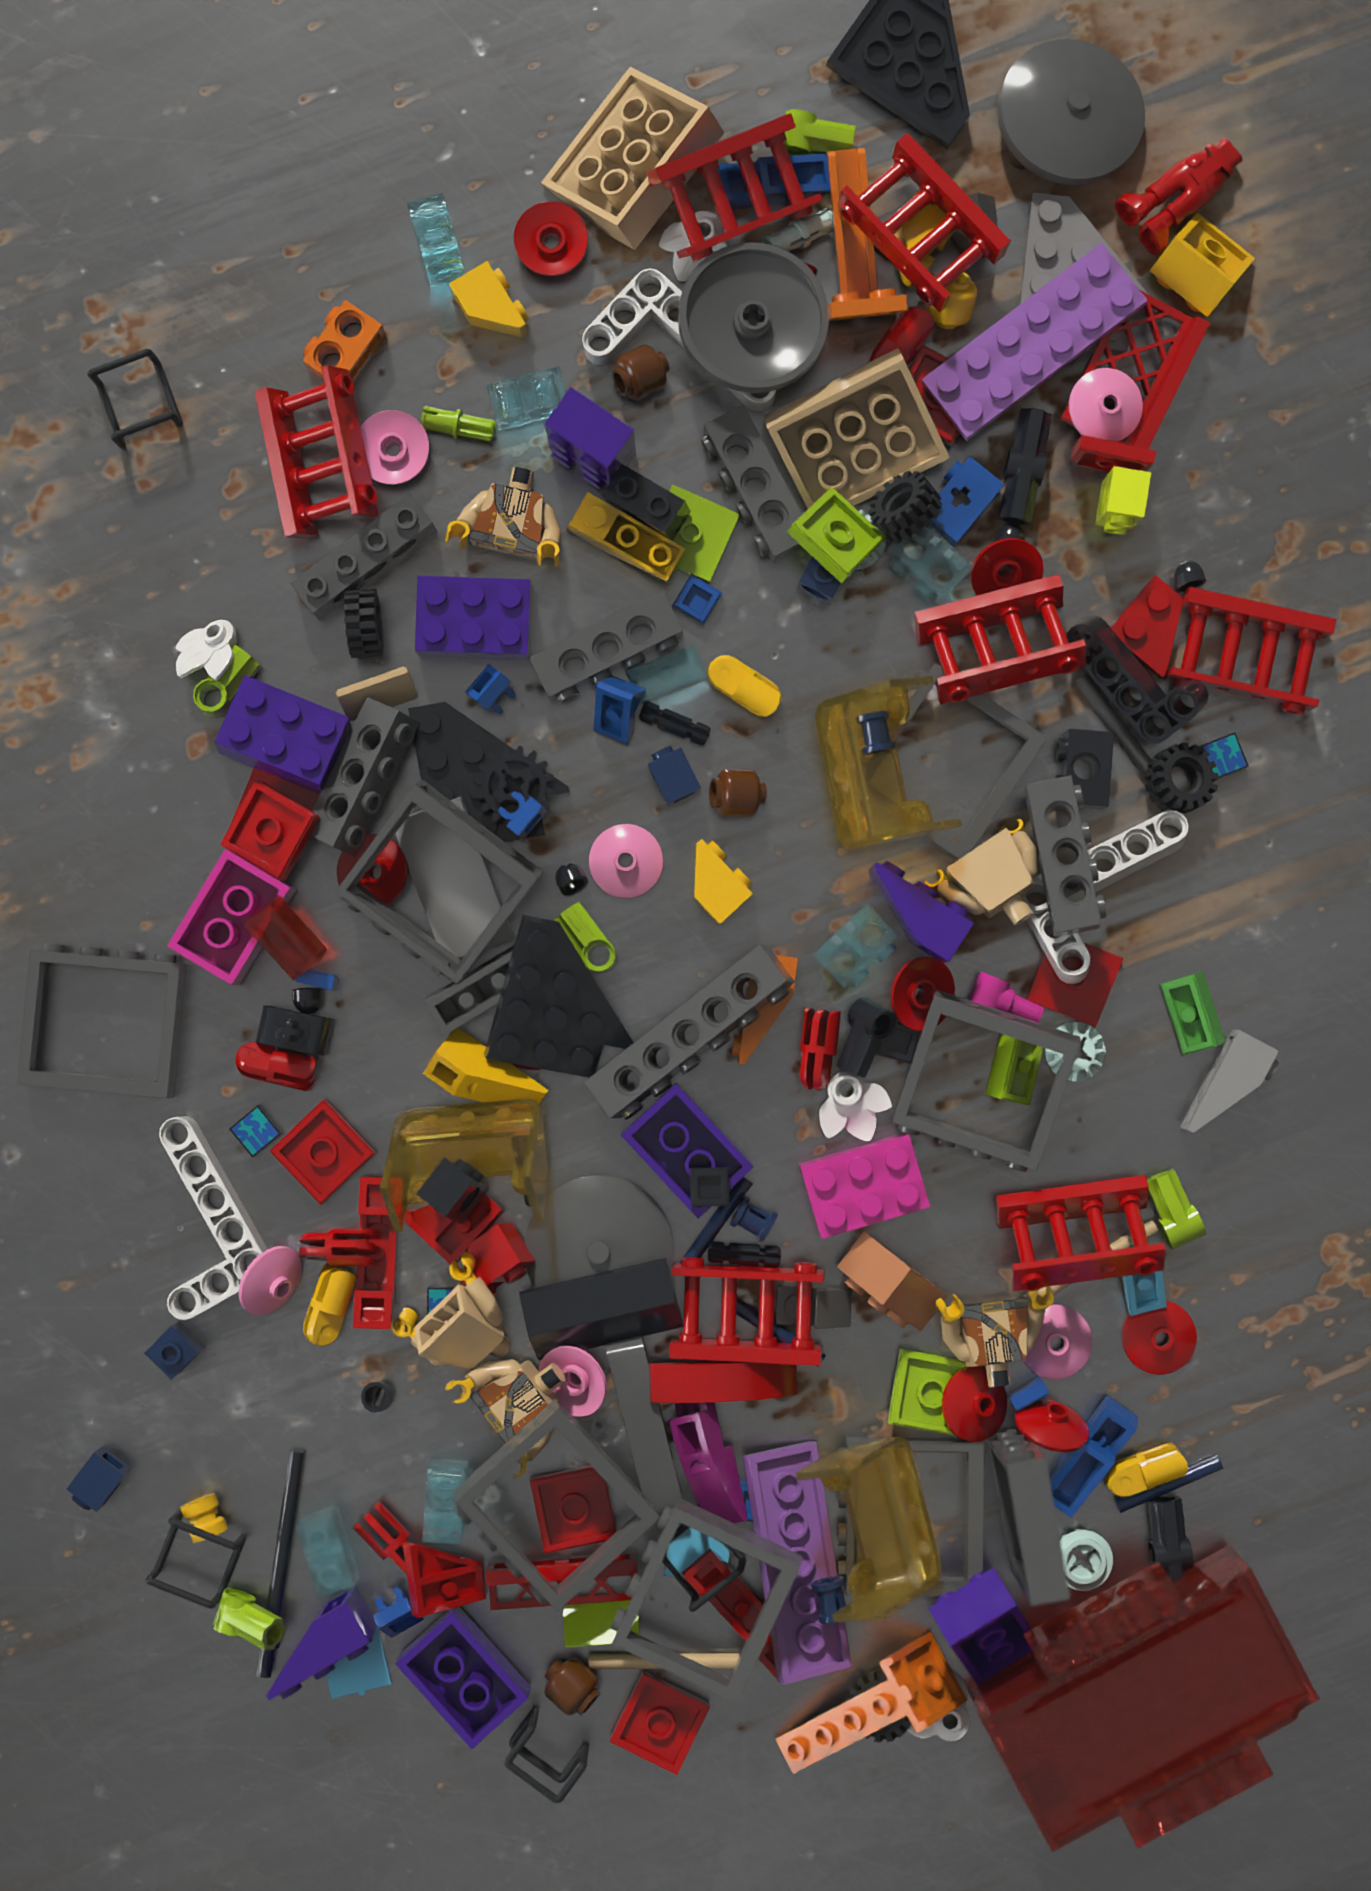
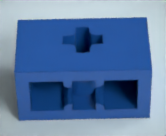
(980, 490)

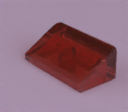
(285, 937)

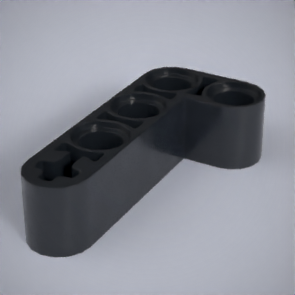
(1133, 674)

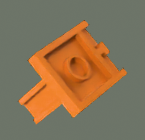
(854, 250)
(916, 1687)

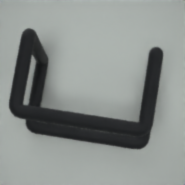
(119, 434)
(176, 1523)
(697, 1602)
(517, 1743)

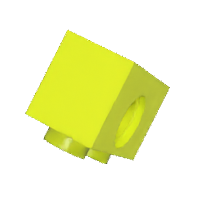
(1122, 500)

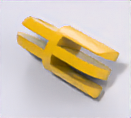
(744, 685)
(328, 1305)
(1146, 1470)

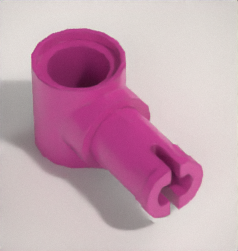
(997, 994)

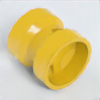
(203, 1515)

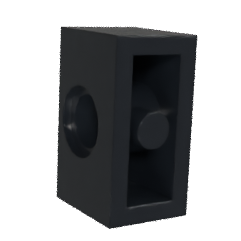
(646, 502)
(1097, 750)
(453, 1189)

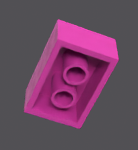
(213, 926)
(864, 1185)

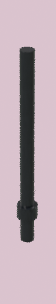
(282, 1551)

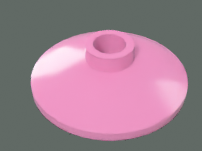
(1088, 407)
(396, 428)
(623, 881)
(270, 1280)
(1076, 1348)
(577, 1395)

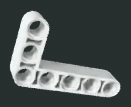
(645, 309)
(1123, 865)
(216, 1218)

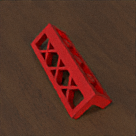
(557, 1570)

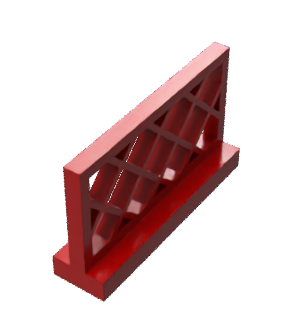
(1168, 376)

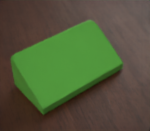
(1193, 1013)

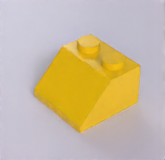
(1201, 265)

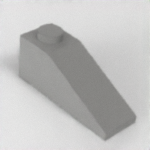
(1235, 1073)

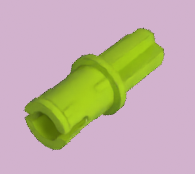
(457, 424)

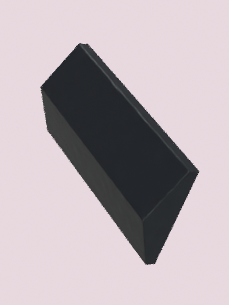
(601, 1308)

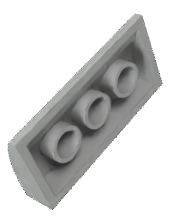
(451, 883)

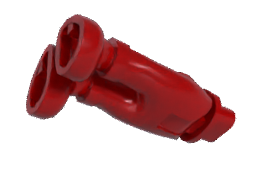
(1197, 178)

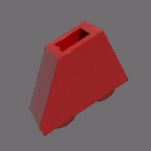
(499, 1256)

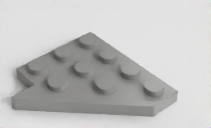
(1057, 239)

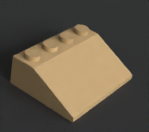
(628, 135)
(857, 432)

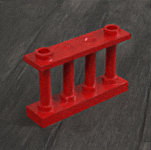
(707, 163)
(935, 188)
(285, 456)
(990, 609)
(1274, 622)
(1072, 1202)
(765, 1346)

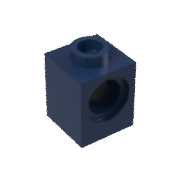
(819, 582)
(673, 775)
(175, 1350)
(98, 1480)

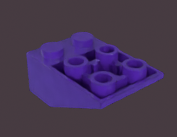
(925, 921)
(338, 1631)

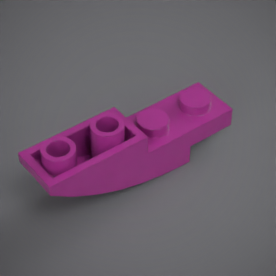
(706, 1462)

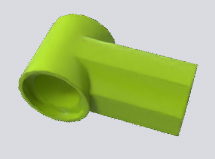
(817, 135)
(228, 683)
(586, 936)
(1177, 1218)
(243, 1618)

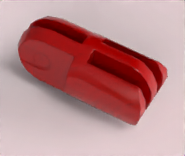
(906, 333)
(818, 1046)
(276, 1065)
(336, 1246)
(393, 1543)

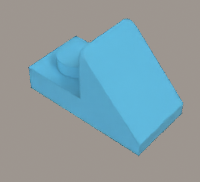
(1144, 1292)

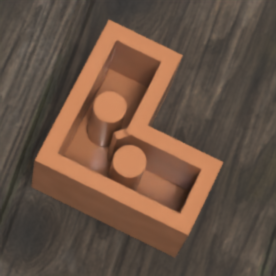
(890, 1283)

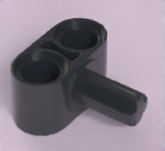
(294, 1030)

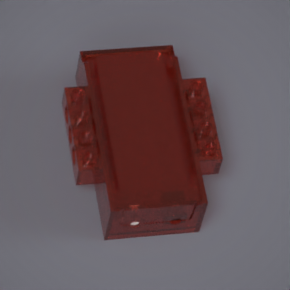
(1146, 1701)

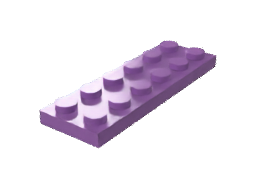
(1034, 341)
(797, 1518)

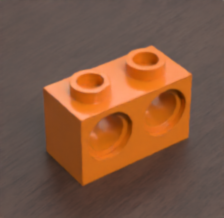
(354, 350)

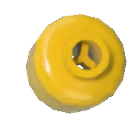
(959, 306)

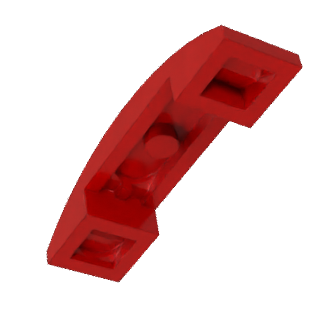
(375, 1283)
(720, 1381)
(735, 1602)

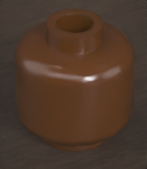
(640, 372)
(737, 793)
(571, 1686)

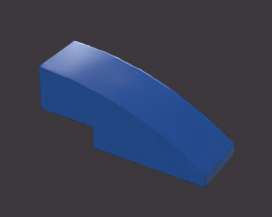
(809, 169)
(1084, 1469)

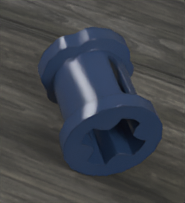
(875, 732)
(753, 1219)
(829, 1596)

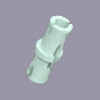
(802, 232)

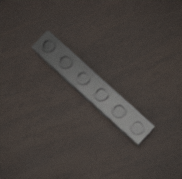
(610, 1082)

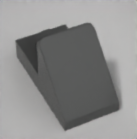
(829, 1306)

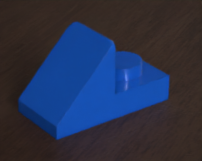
(616, 707)

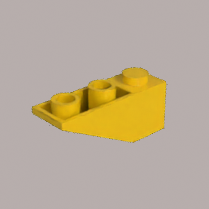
(624, 537)
(466, 1073)

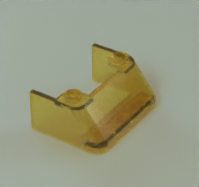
(869, 789)
(490, 1136)
(888, 1524)

